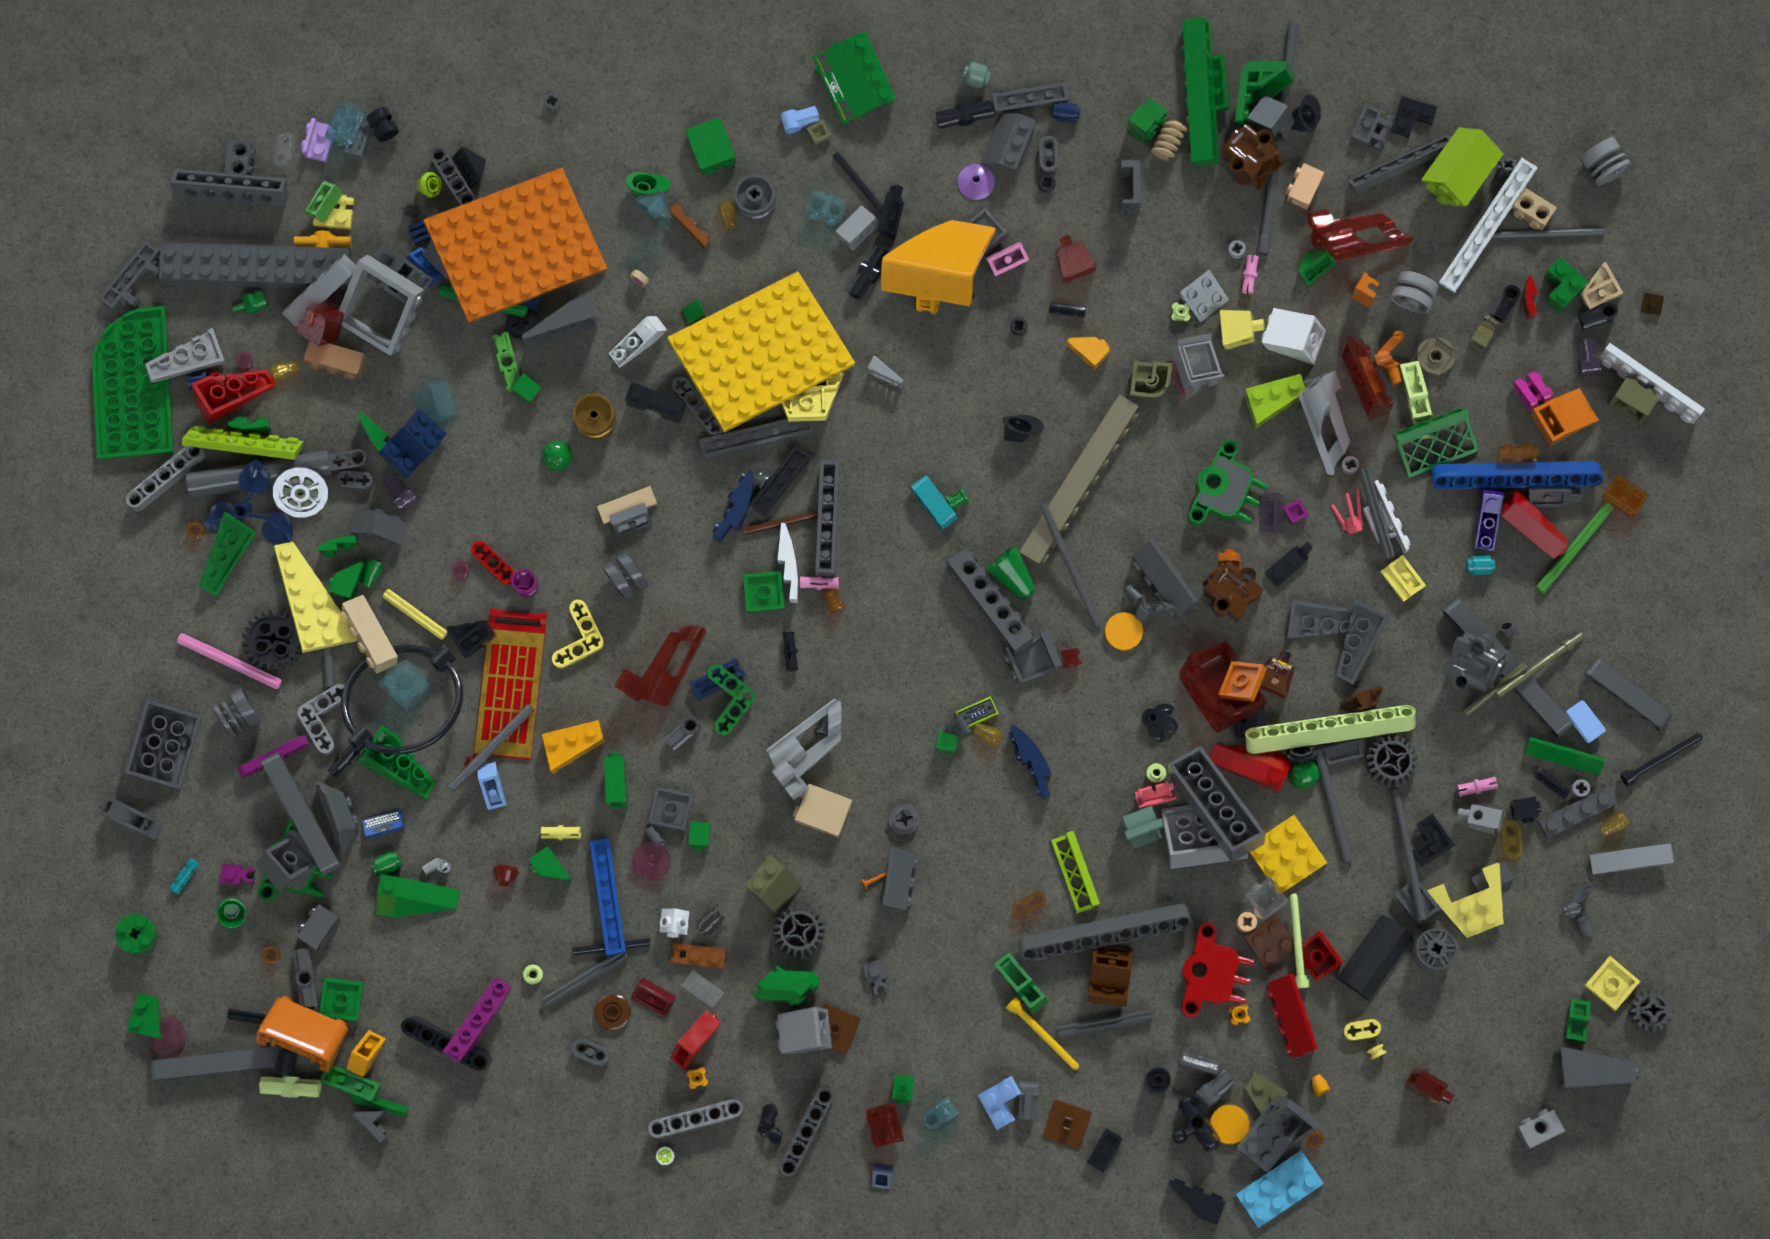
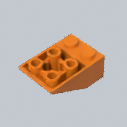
(1563, 416)

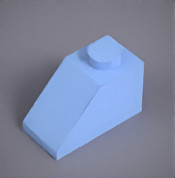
(491, 786)

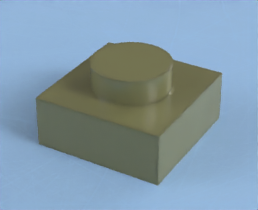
(819, 132)

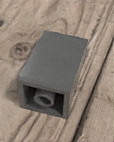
(1589, 1070)

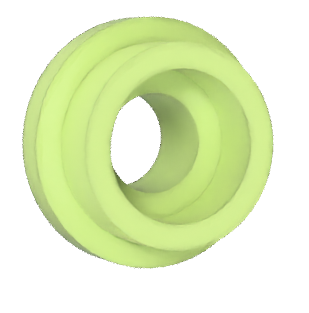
(1156, 779)
(526, 974)

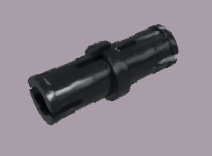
(790, 651)
(343, 761)

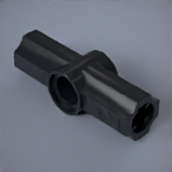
(964, 114)
(867, 272)

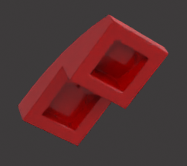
(1530, 292)

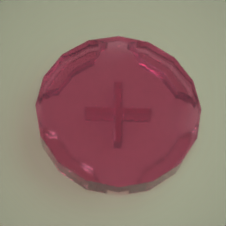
(651, 861)
(173, 1037)

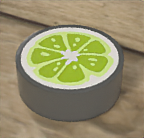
(665, 1156)

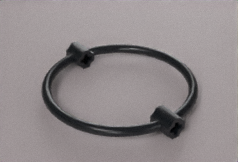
(363, 738)

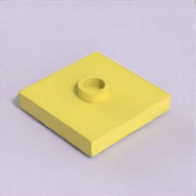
(1612, 983)

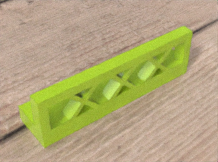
(1082, 869)

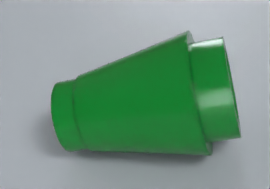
(372, 572)

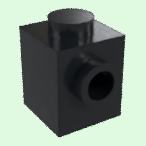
(1525, 809)

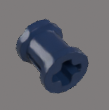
(194, 378)

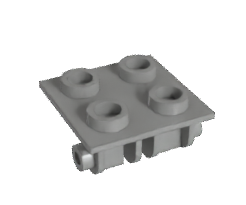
(1204, 296)

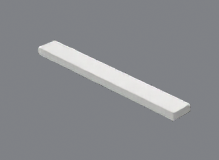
(1488, 225)

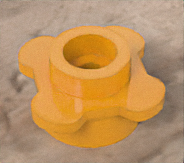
(1239, 1009)
(692, 1077)

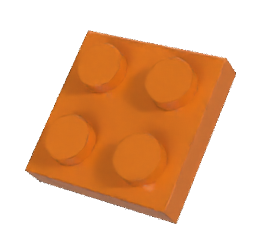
(1242, 681)

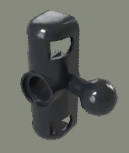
(1191, 1115)

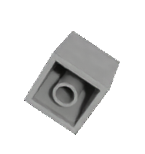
(804, 1031)

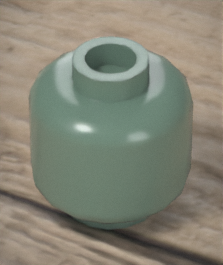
(975, 74)

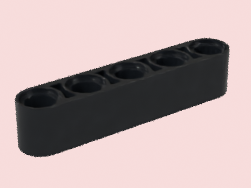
(437, 1041)

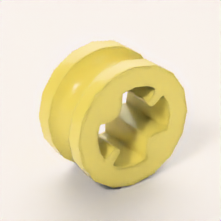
(1376, 1051)

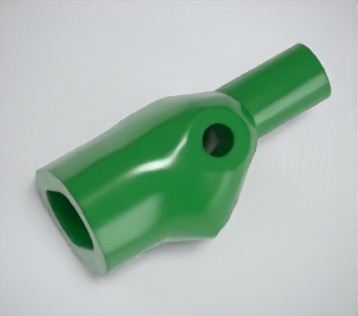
(252, 302)

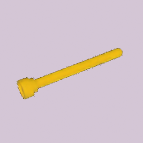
(1016, 1007)

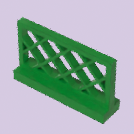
(1431, 426)

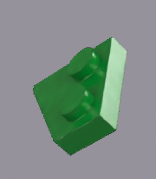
(145, 1017)

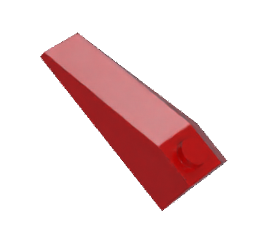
(224, 394)
(1264, 769)

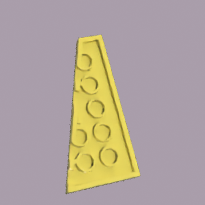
(312, 608)

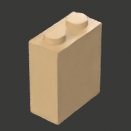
(823, 810)

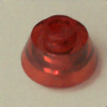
(505, 875)

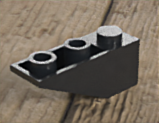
(1202, 1205)

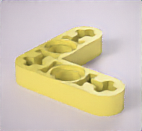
(587, 636)

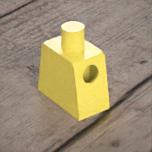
(1239, 327)

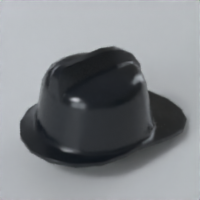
(1307, 114)
(1020, 427)

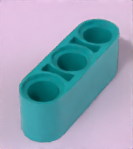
(934, 502)

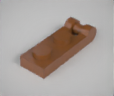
(689, 225)
(698, 956)

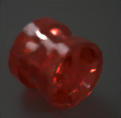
(1071, 658)

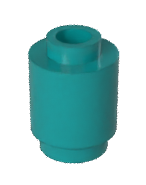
(1480, 565)

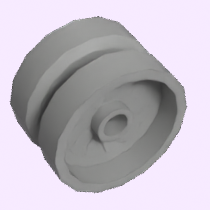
(1414, 292)

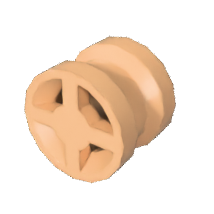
(1244, 924)

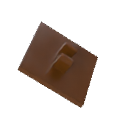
(1067, 1124)

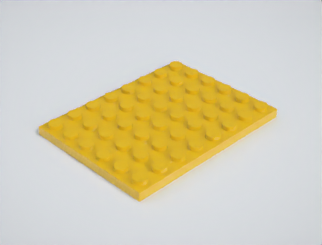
(760, 351)

